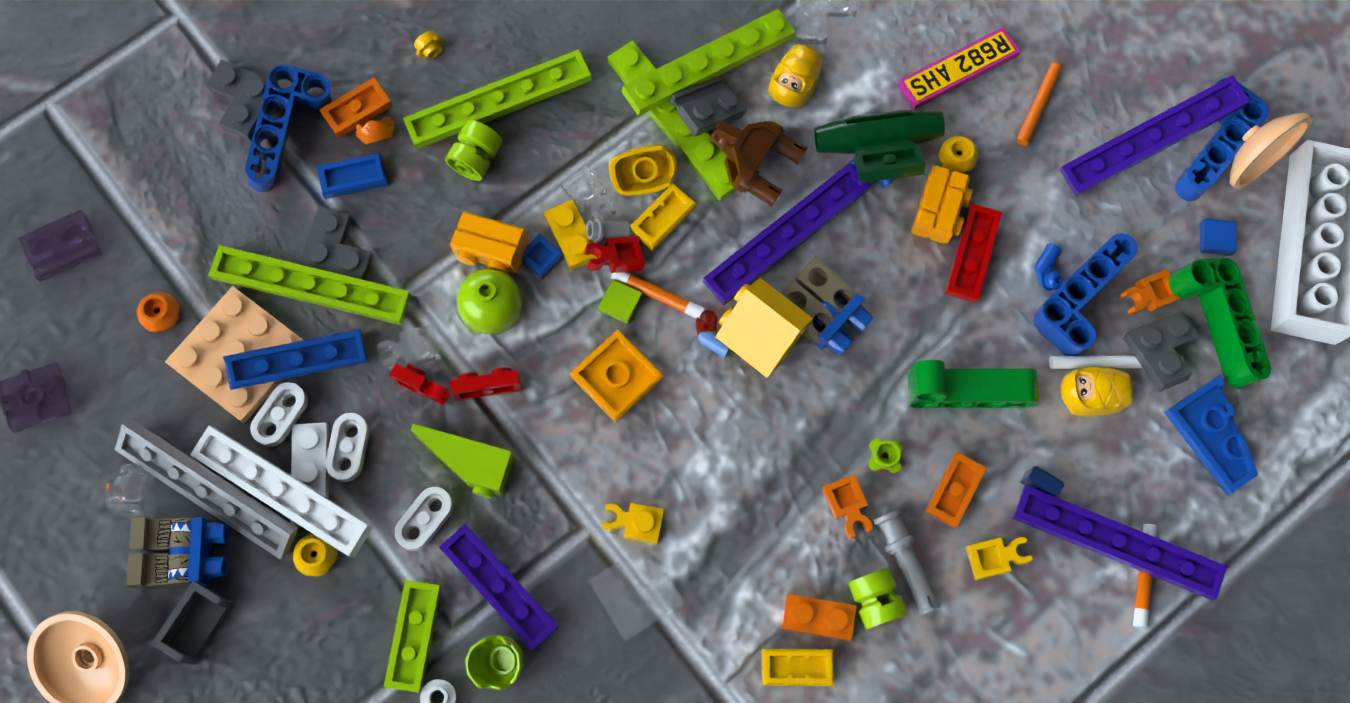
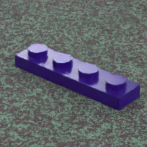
(499, 587)

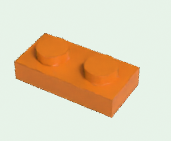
(356, 107)
(955, 490)
(818, 617)

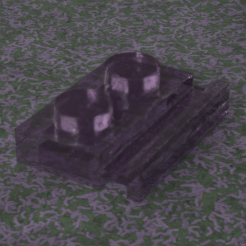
(60, 245)

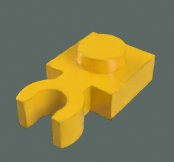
(640, 522)
(993, 559)

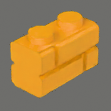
(941, 204)
(489, 243)

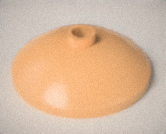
(1266, 147)
(77, 660)

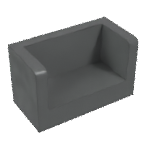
(192, 623)

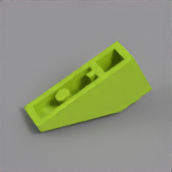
(475, 463)

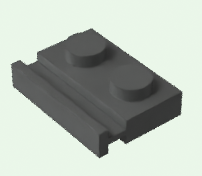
(707, 105)

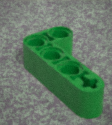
(1228, 317)
(938, 387)

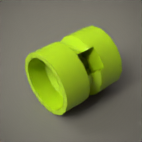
(475, 148)
(881, 585)

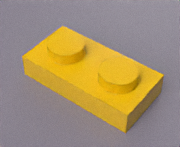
(569, 233)

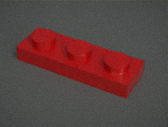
(973, 253)

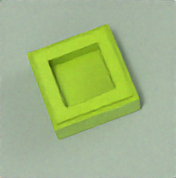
(620, 301)

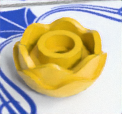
(959, 163)
(314, 566)

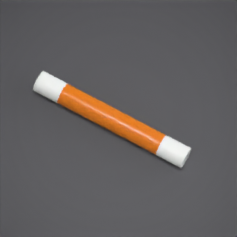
(659, 294)
(1144, 587)

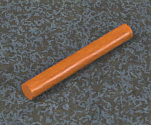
(1039, 104)

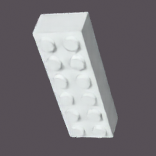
(1315, 246)

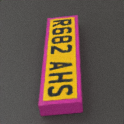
(958, 68)

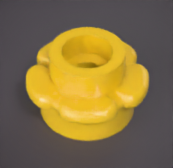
(428, 45)

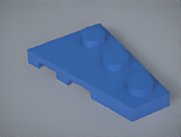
(1211, 432)

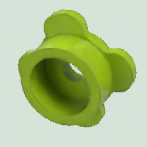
(892, 448)

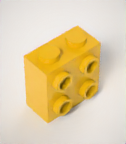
(762, 326)

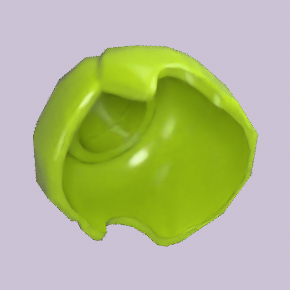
(494, 662)

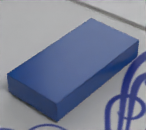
(352, 175)

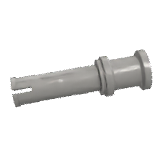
(900, 545)

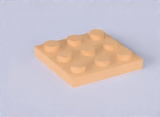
(228, 329)

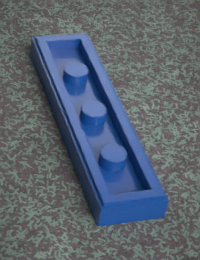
(295, 359)

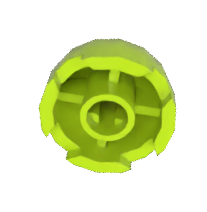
(489, 301)

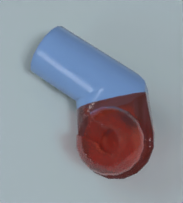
(706, 333)

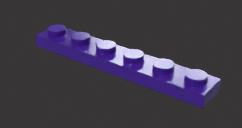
(1154, 135)
(786, 234)
(1120, 543)

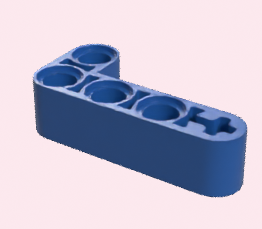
(279, 128)
(1221, 148)
(1087, 287)

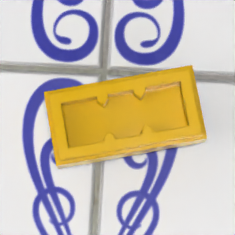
(662, 217)
(797, 667)

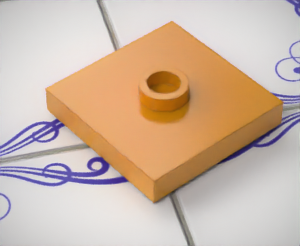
(616, 376)

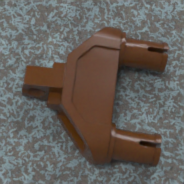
(748, 149)

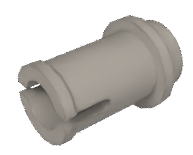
(601, 230)

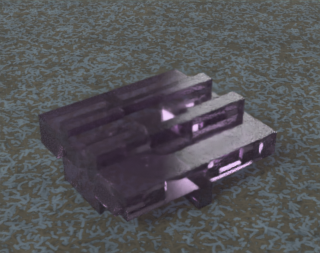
(50, 406)

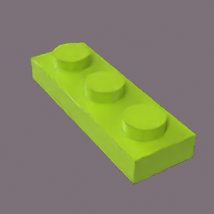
(412, 636)

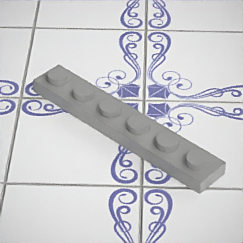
(206, 489)

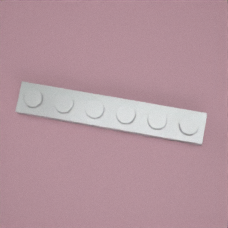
(282, 491)

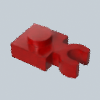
(620, 253)
(414, 380)

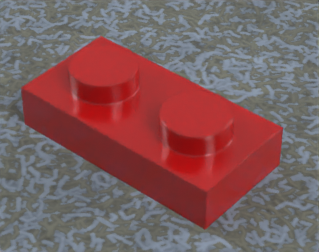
(472, 386)

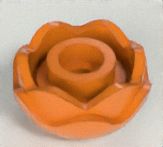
(375, 130)
(159, 321)

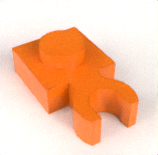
(1151, 293)
(847, 500)

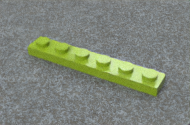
(708, 61)
(498, 98)
(698, 151)
(310, 285)

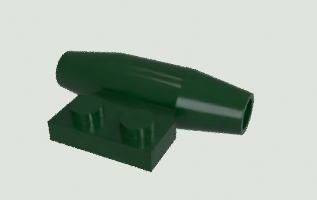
(883, 142)

